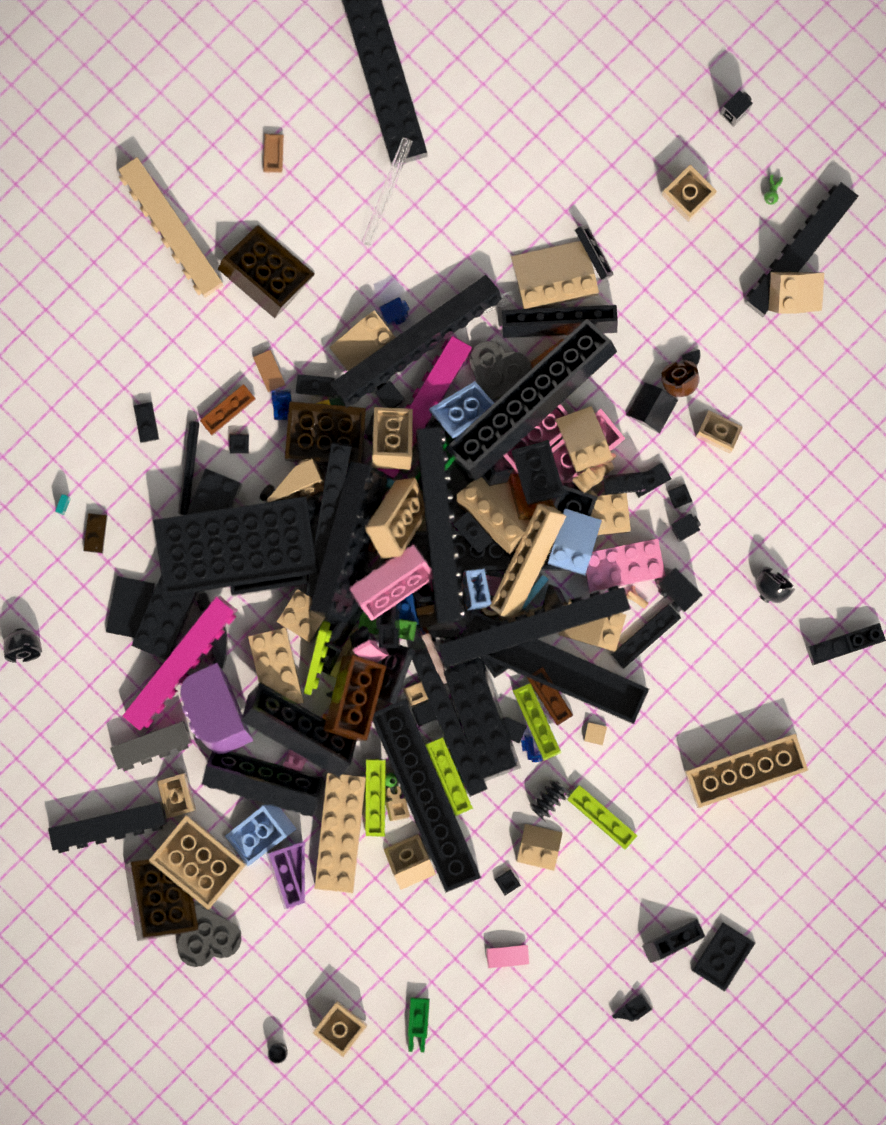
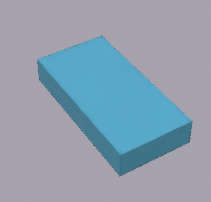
(535, 589)

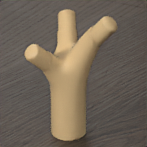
(636, 598)

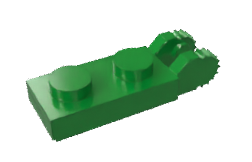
(418, 1021)

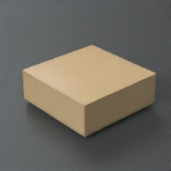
(415, 693)
(595, 733)

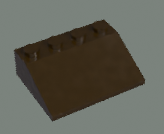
(265, 271)
(315, 427)
(158, 903)

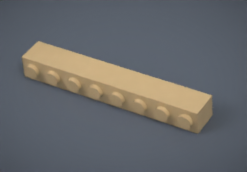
(171, 228)

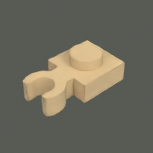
(396, 807)

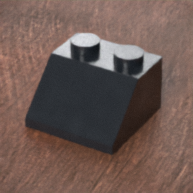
(679, 590)

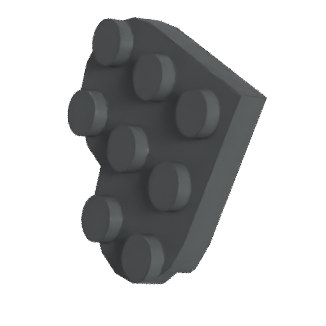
(497, 370)
(215, 938)

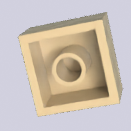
(689, 193)
(613, 513)
(299, 618)
(340, 1028)

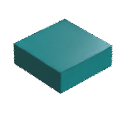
(62, 504)

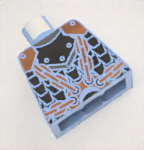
(475, 593)

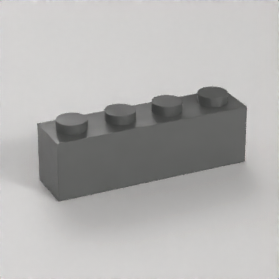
(151, 745)

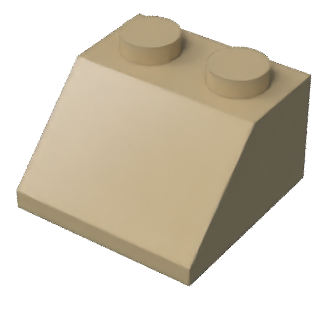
(539, 847)
(409, 862)

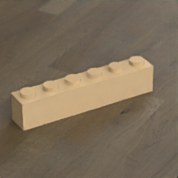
(527, 561)

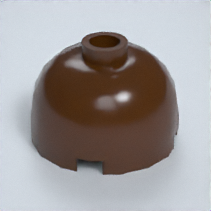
(680, 378)

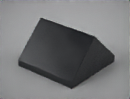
(652, 407)
(576, 500)

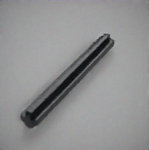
(188, 469)

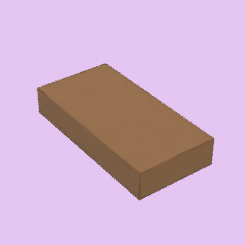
(273, 153)
(269, 371)

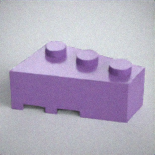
(289, 873)

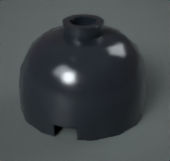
(773, 586)
(22, 645)

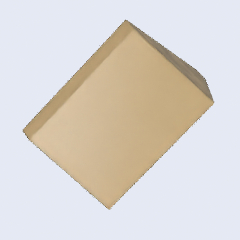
(719, 432)
(176, 795)

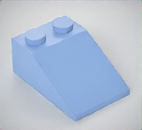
(461, 409)
(575, 542)
(260, 833)

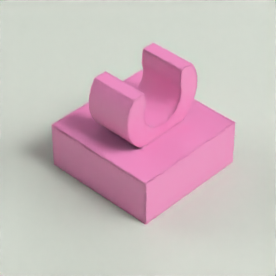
(294, 761)

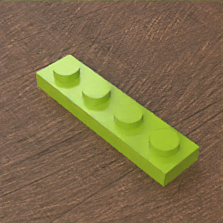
(319, 653)
(537, 721)
(449, 776)
(375, 797)
(602, 817)

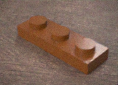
(227, 410)

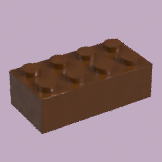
(354, 698)

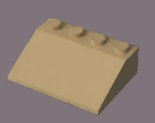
(554, 276)
(494, 512)
(197, 862)

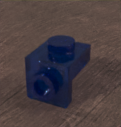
(280, 402)
(528, 746)

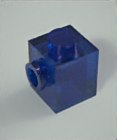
(395, 311)

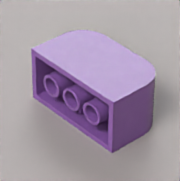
(214, 710)

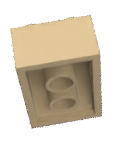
(796, 292)
(362, 340)
(392, 438)
(584, 439)
(301, 481)
(599, 633)

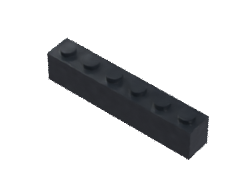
(557, 320)
(107, 826)

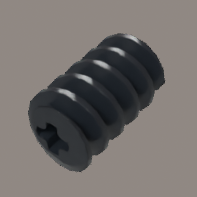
(549, 799)

